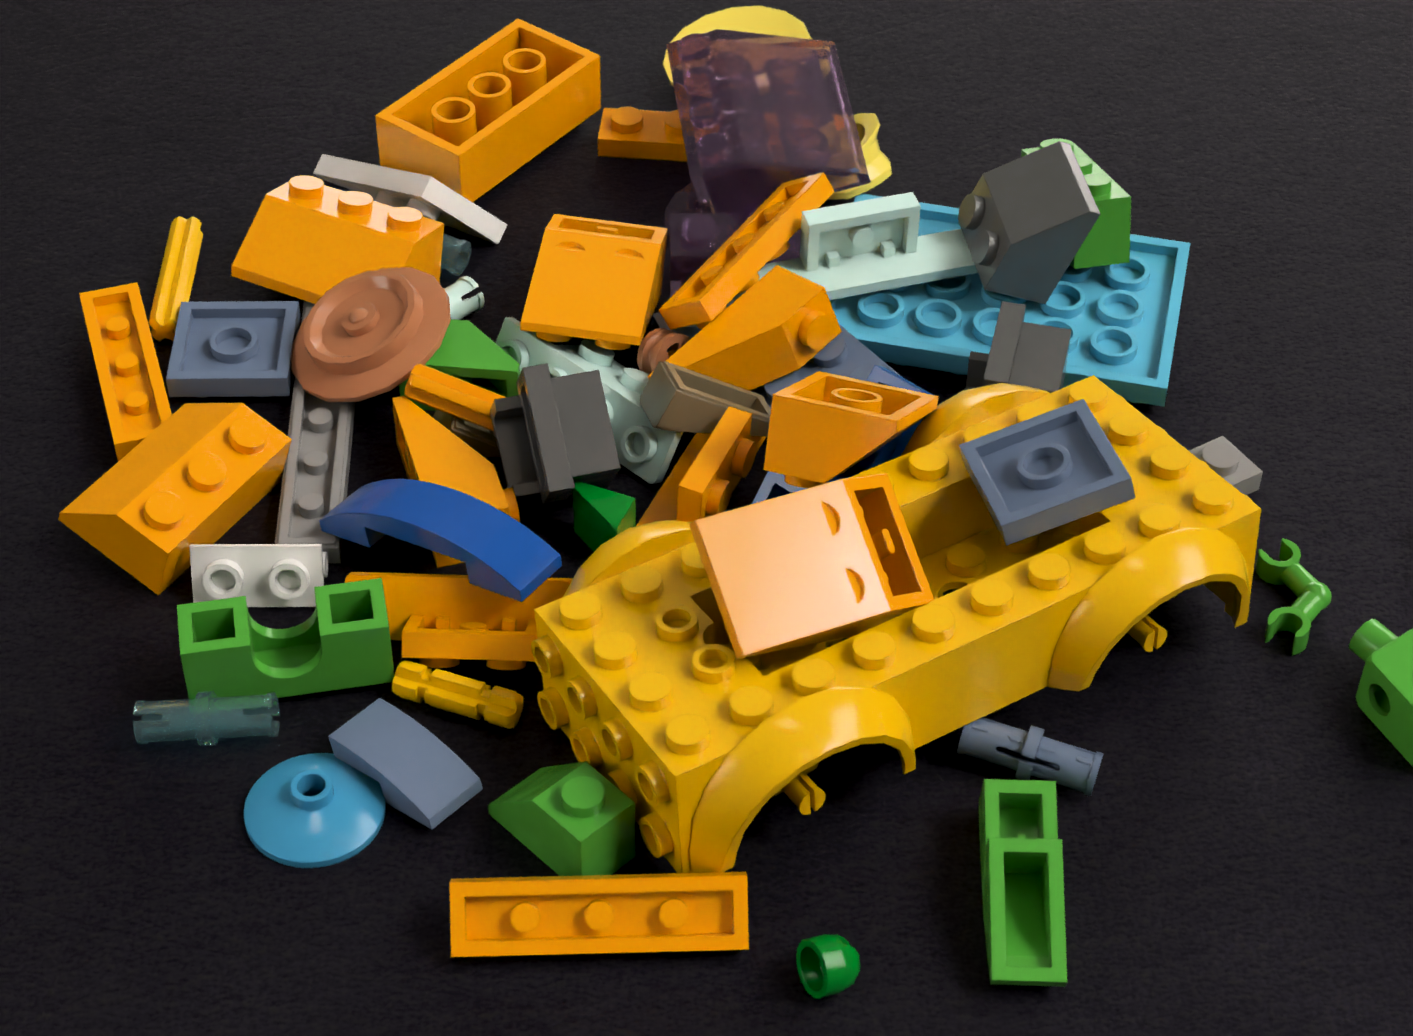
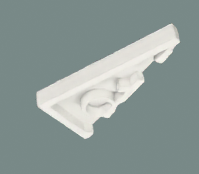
(412, 190)

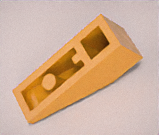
(763, 332)
(442, 458)

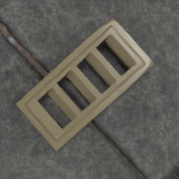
(695, 402)

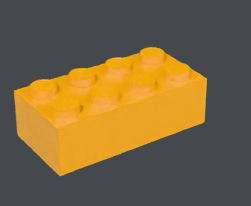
(491, 109)

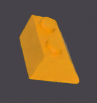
(834, 423)

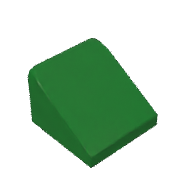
(601, 513)

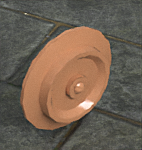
(370, 334)

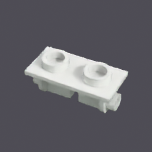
(262, 572)

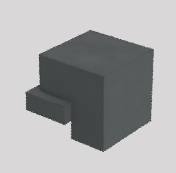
(1021, 353)
(554, 435)

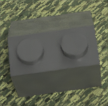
(1028, 222)

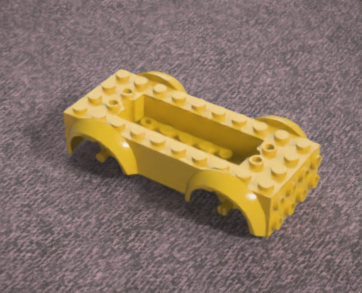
(705, 739)

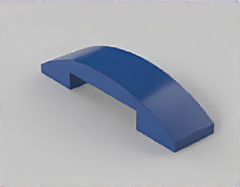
(495, 547)

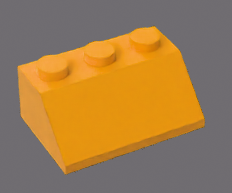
(319, 236)
(180, 489)

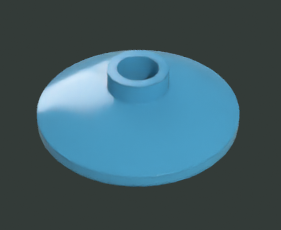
(313, 811)

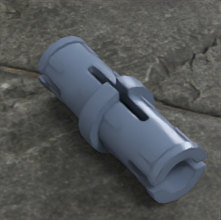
(1030, 754)

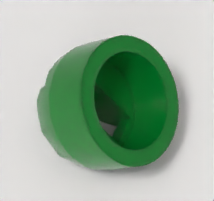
(827, 965)

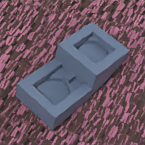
(408, 761)

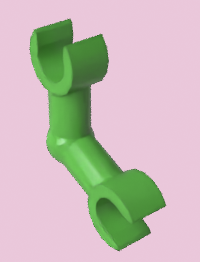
(1311, 594)

